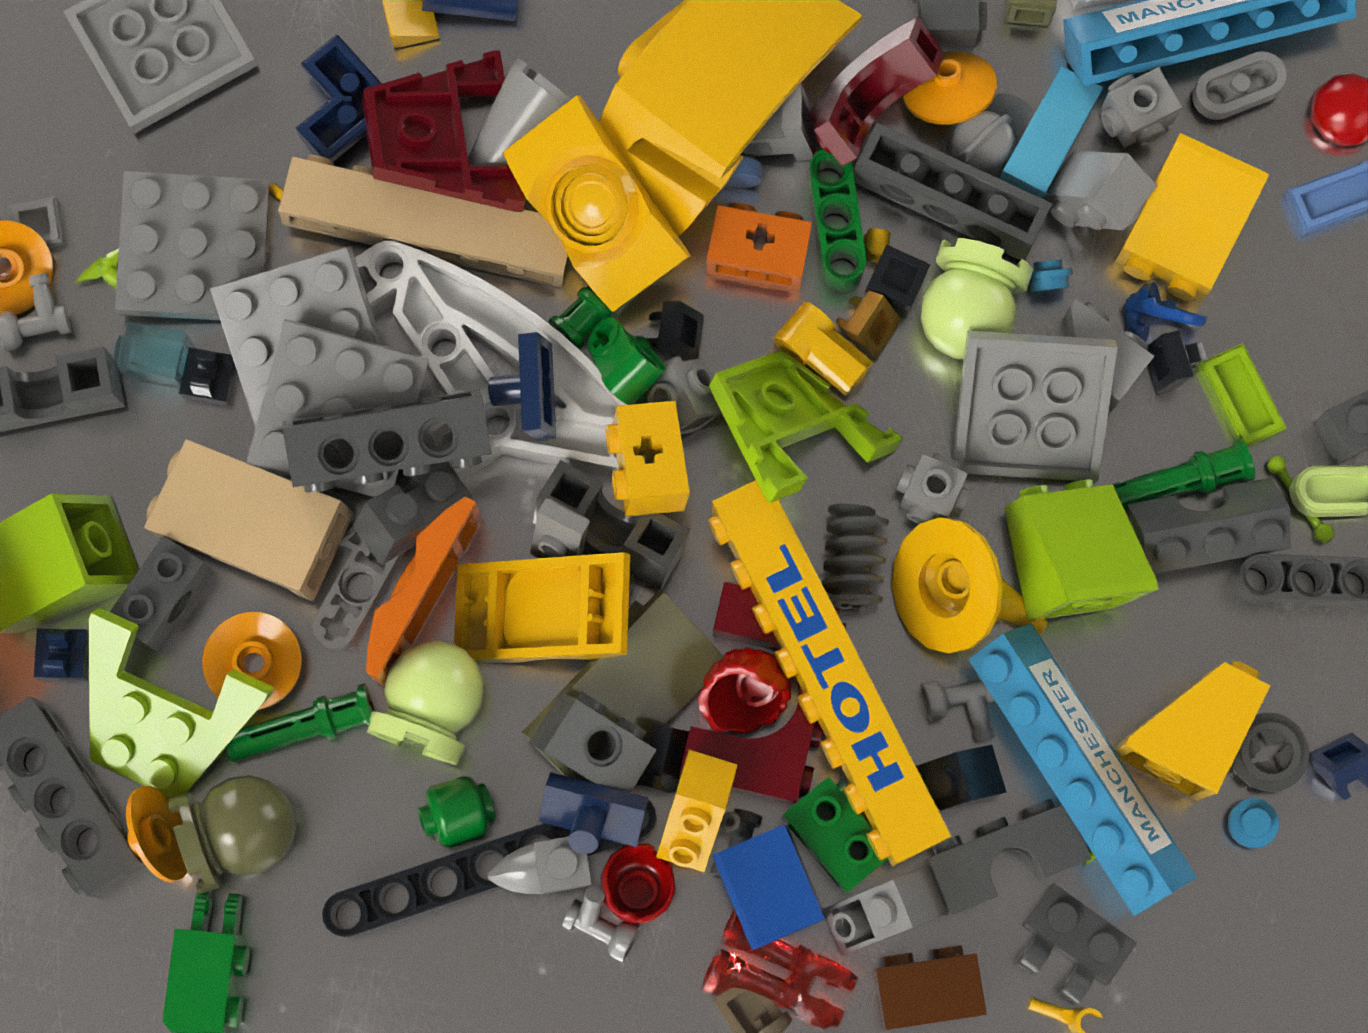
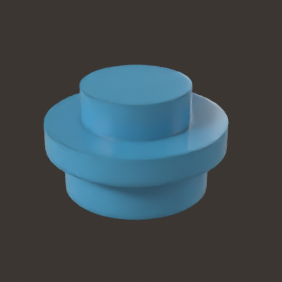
(1050, 275)
(1253, 823)

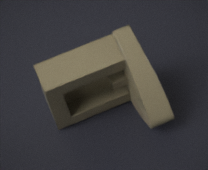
(751, 1012)

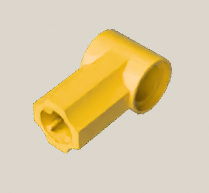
(812, 340)

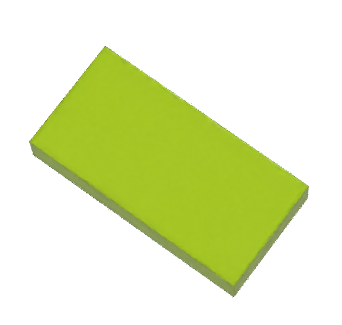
(1241, 396)

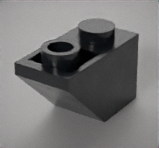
(962, 778)

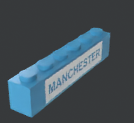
(1168, 32)
(1082, 768)

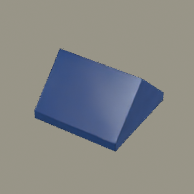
(769, 886)

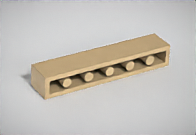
(455, 230)

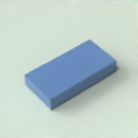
(1329, 199)

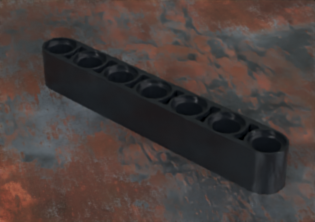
(469, 881)

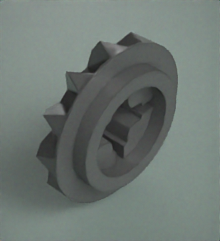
(1291, 759)

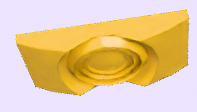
(595, 204)
(543, 608)

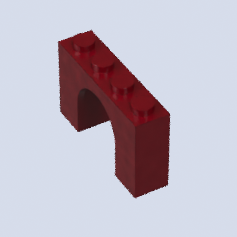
(767, 765)

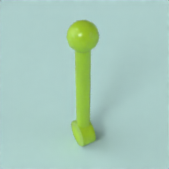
(1322, 532)

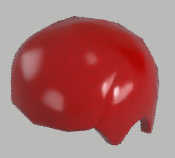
(1342, 109)
(637, 884)

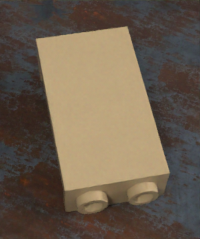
(248, 518)

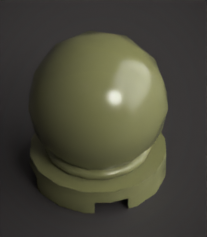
(237, 828)

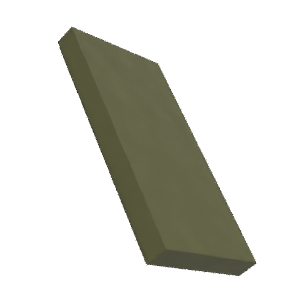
(651, 682)

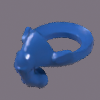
(1148, 301)

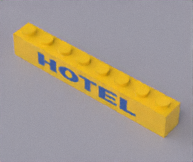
(830, 674)

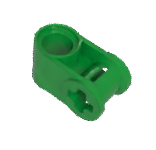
(624, 360)

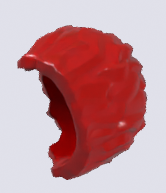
(744, 691)

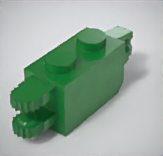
(206, 972)

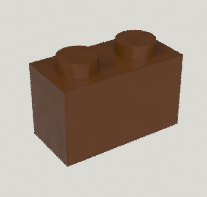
(929, 989)

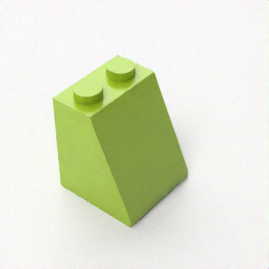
(1076, 551)
(61, 559)

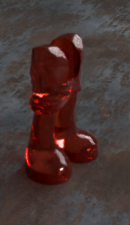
(792, 993)

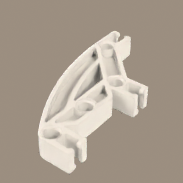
(446, 302)

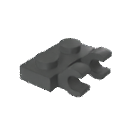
(1078, 934)

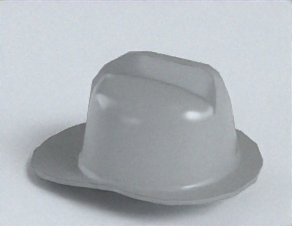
(990, 136)

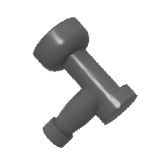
(740, 826)

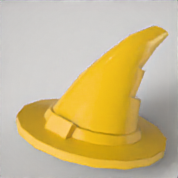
(952, 587)

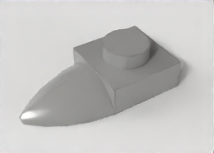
(542, 868)

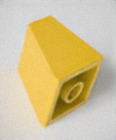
(1191, 218)
(1197, 732)

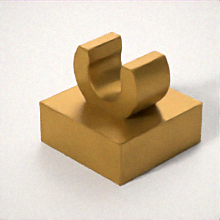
(871, 323)

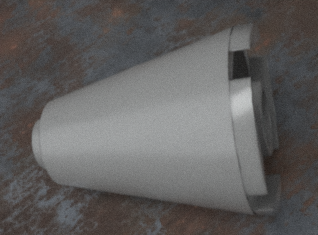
(518, 108)

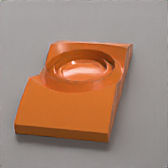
(420, 586)

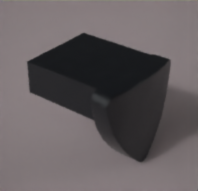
(665, 766)

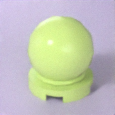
(971, 294)
(430, 698)

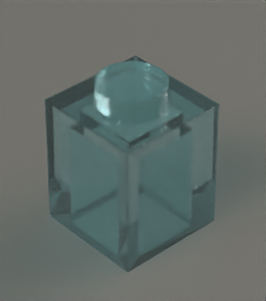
(152, 354)

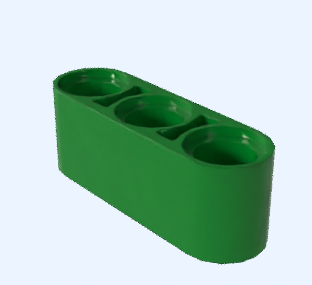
(832, 242)

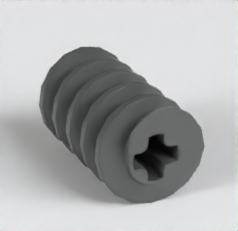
(853, 556)

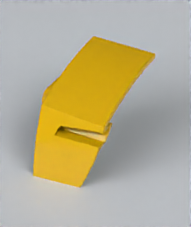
(706, 87)

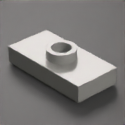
(558, 531)

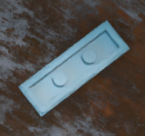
(1050, 133)

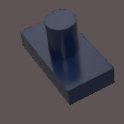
(531, 387)
(592, 812)

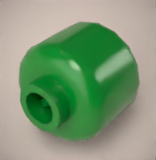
(456, 811)

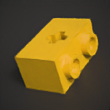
(655, 432)
(696, 811)

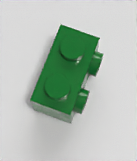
(834, 834)

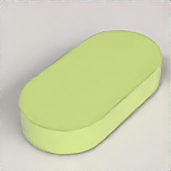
(1331, 491)

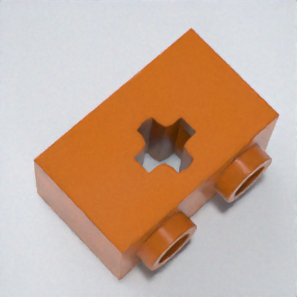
(733, 251)

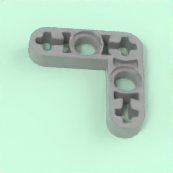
(329, 611)

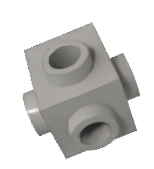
(1139, 108)
(688, 386)
(920, 501)

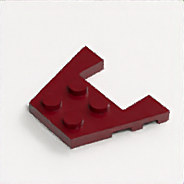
(420, 134)

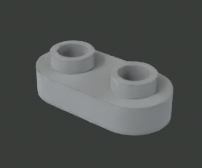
(1236, 85)

